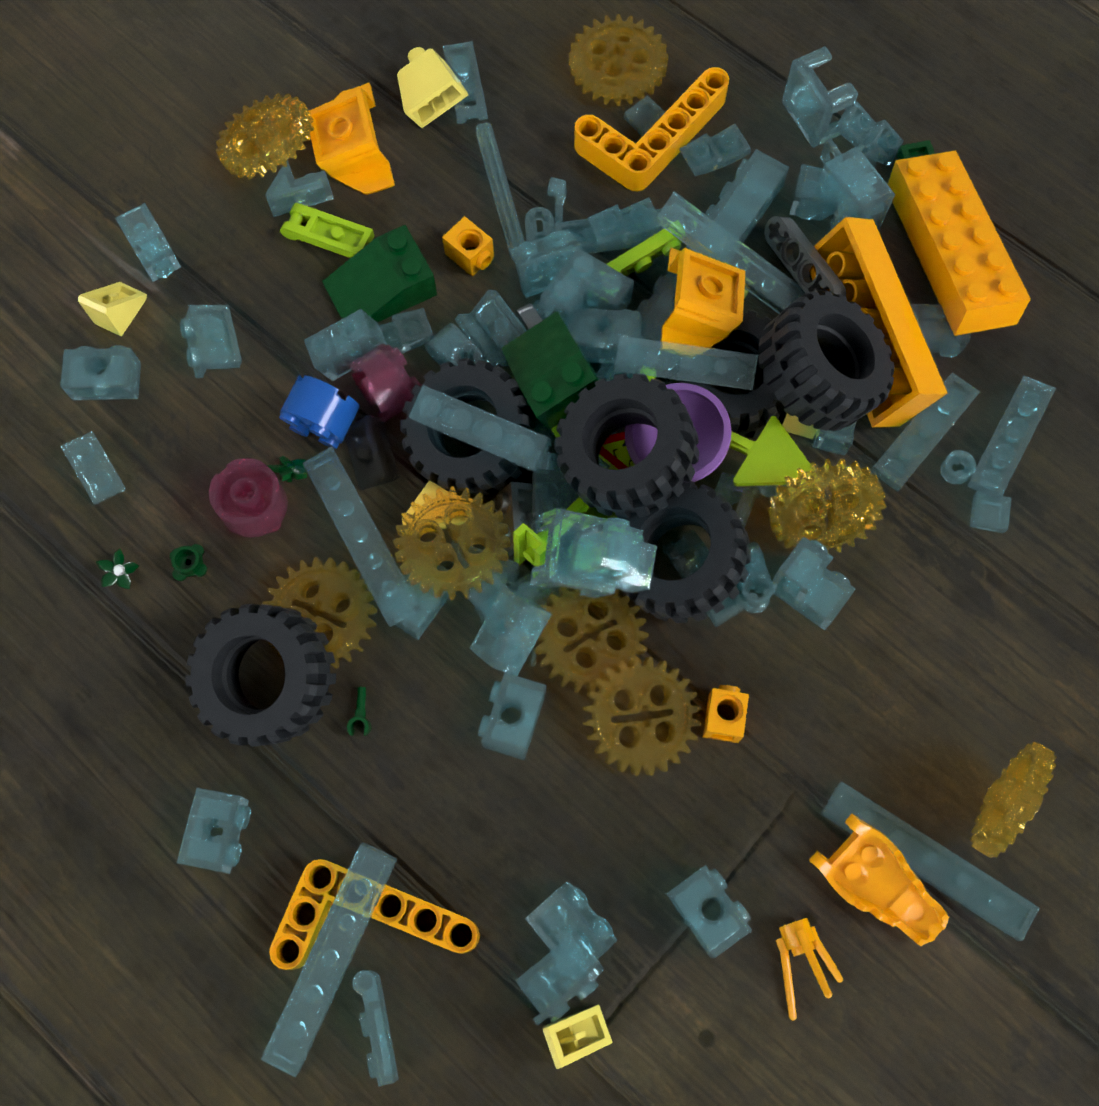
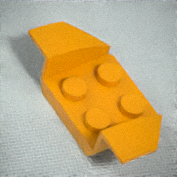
(347, 142)
(706, 299)

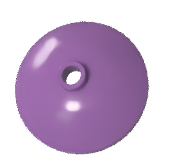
(709, 420)

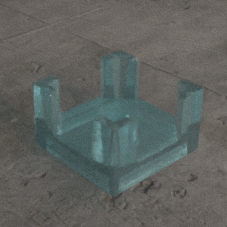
(811, 102)
(561, 532)

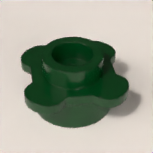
(181, 555)

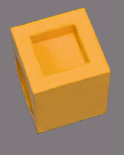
(466, 235)
(722, 729)

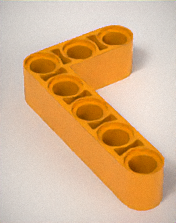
(675, 129)
(323, 898)

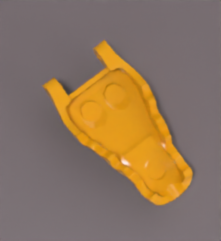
(878, 880)

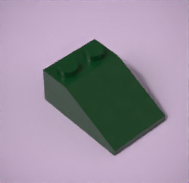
(382, 278)
(549, 368)

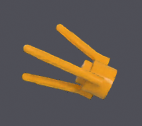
(802, 939)

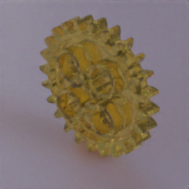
(618, 59)
(264, 135)
(851, 507)
(424, 557)
(334, 586)
(573, 609)
(646, 748)
(1013, 799)

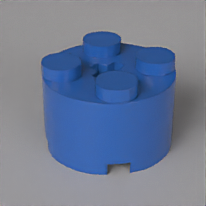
(319, 410)

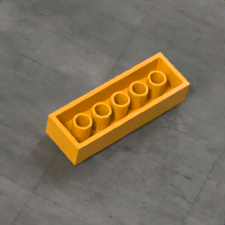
(957, 243)
(870, 280)

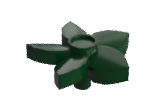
(290, 469)
(116, 570)

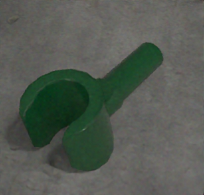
(360, 713)

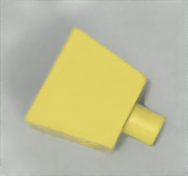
(428, 86)

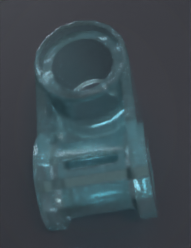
(452, 345)
(758, 580)

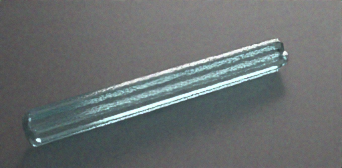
(499, 185)

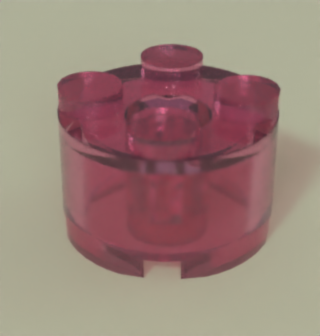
(384, 379)
(232, 499)

